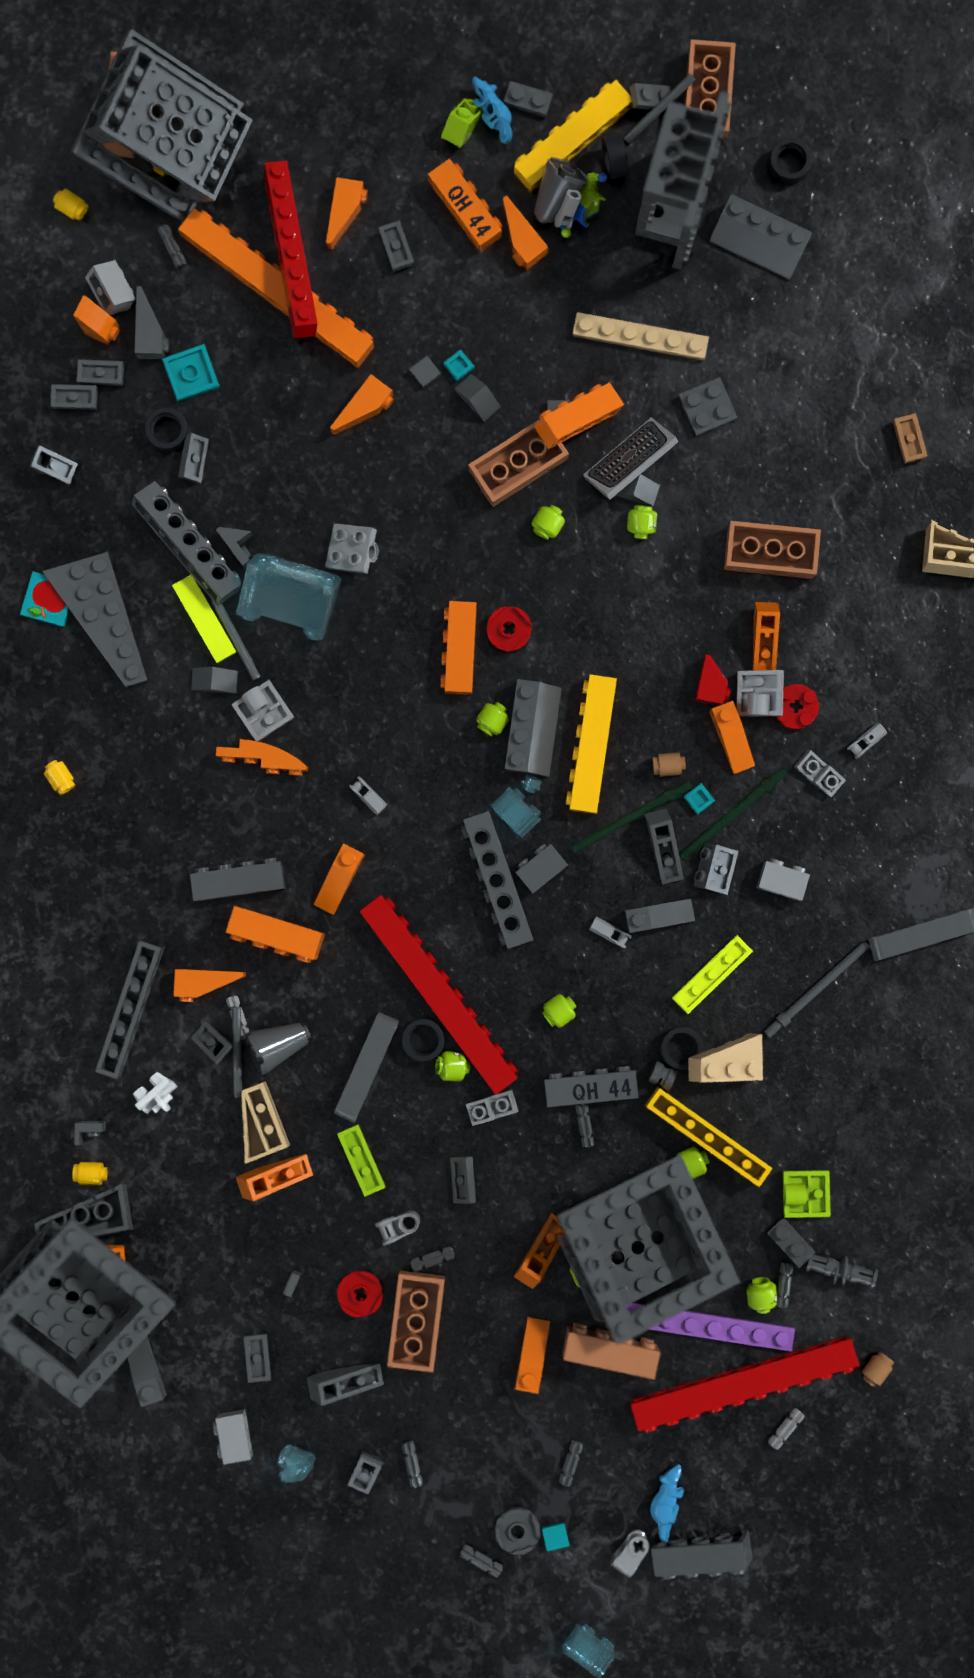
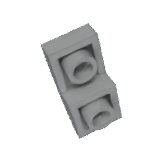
(819, 773)
(492, 1107)

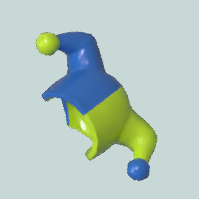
(589, 202)

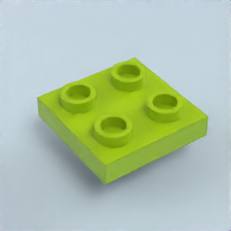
(806, 1193)

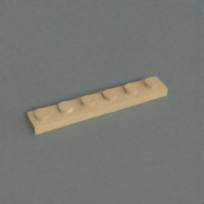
(640, 336)

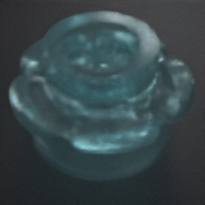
(531, 783)

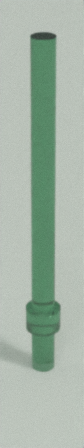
(767, 785)
(669, 795)

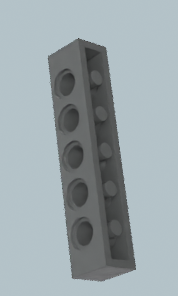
(188, 555)
(484, 823)
(129, 1009)

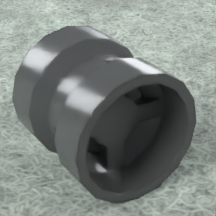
(662, 1075)

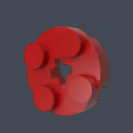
(496, 629)
(804, 716)
(347, 1297)

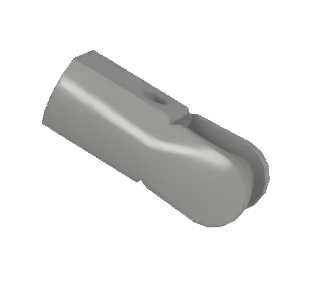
(568, 209)
(870, 738)
(371, 798)
(606, 930)

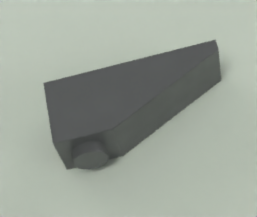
(149, 337)
(664, 846)
(659, 915)
(146, 1374)
(344, 1382)

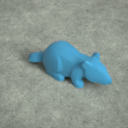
(495, 113)
(664, 1505)

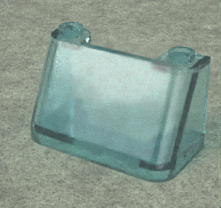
(288, 594)

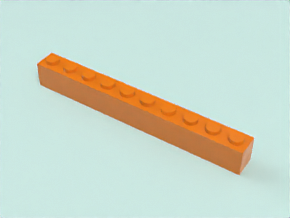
(267, 281)

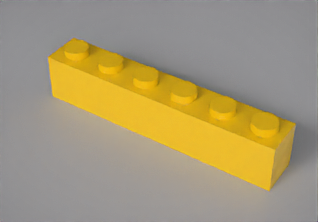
(575, 133)
(592, 744)
(708, 1136)

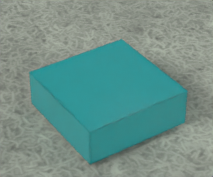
(458, 365)
(699, 799)
(555, 1536)

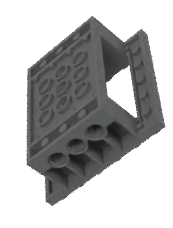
(122, 113)
(689, 168)
(630, 1212)
(124, 1302)

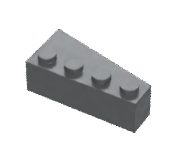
(99, 1215)
(702, 1556)

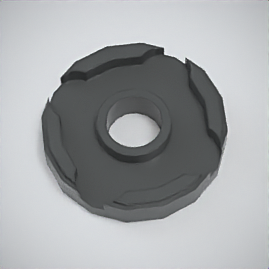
(523, 1518)

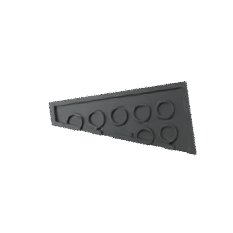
(96, 602)

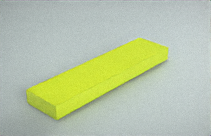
(204, 619)
(712, 974)

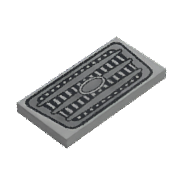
(630, 458)

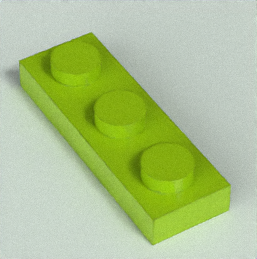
(361, 1160)

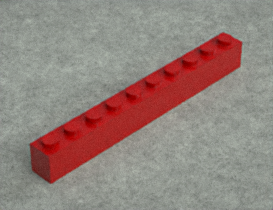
(438, 994)
(744, 1383)

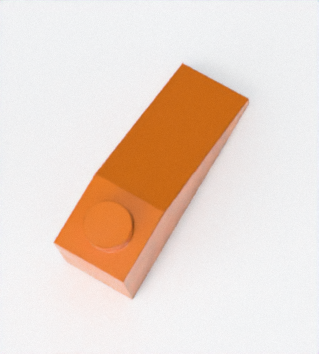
(345, 207)
(525, 242)
(96, 321)
(365, 404)
(765, 635)
(732, 736)
(339, 878)
(196, 983)
(273, 1177)
(540, 1253)
(532, 1355)

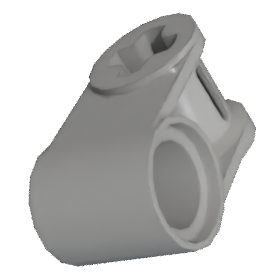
(397, 1227)
(627, 1556)

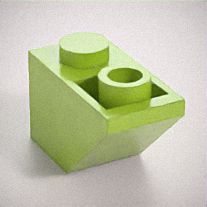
(461, 122)

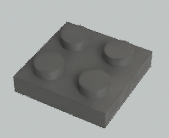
(707, 407)

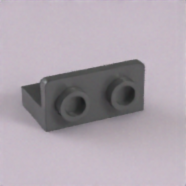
(715, 868)

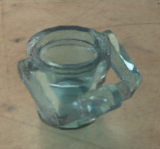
(296, 1463)

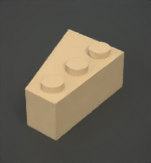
(947, 552)
(730, 1062)
(262, 1123)

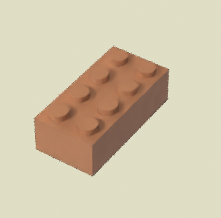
(713, 69)
(515, 464)
(772, 549)
(416, 1321)
(599, 1350)

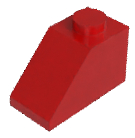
(712, 684)

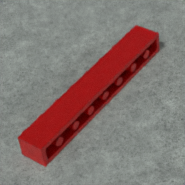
(290, 249)

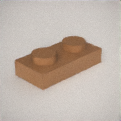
(910, 438)

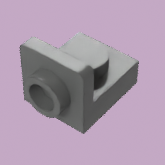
(91, 1128)

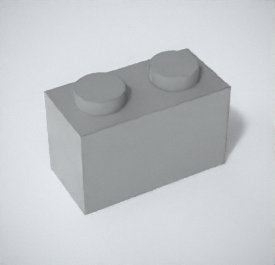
(110, 287)
(783, 880)
(233, 1437)

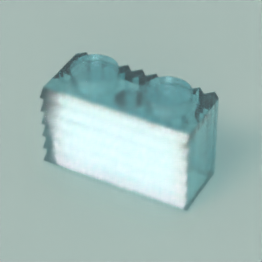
(516, 812)
(589, 1650)

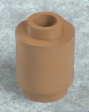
(668, 764)
(877, 1369)

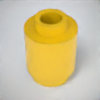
(70, 204)
(59, 777)
(89, 1173)

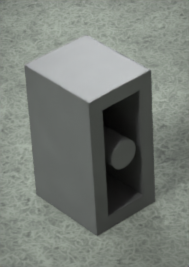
(541, 868)

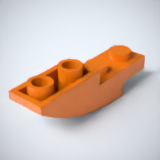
(271, 757)

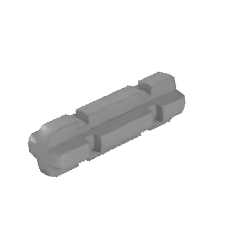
(234, 1001)
(786, 1428)

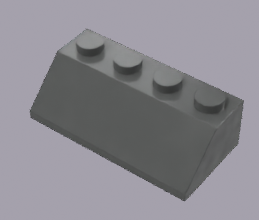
(760, 236)
(533, 728)

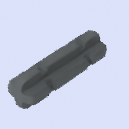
(172, 246)
(584, 1125)
(432, 1259)
(784, 1284)
(570, 1463)
(412, 1464)
(481, 1561)

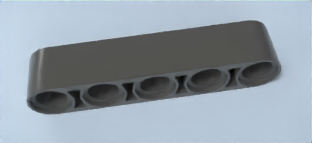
(922, 934)
(366, 1067)

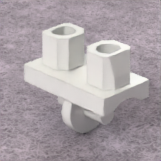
(157, 1097)

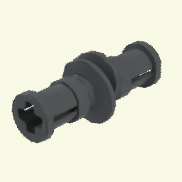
(842, 1270)

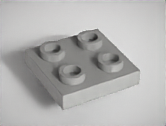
(352, 548)
(760, 693)
(262, 710)

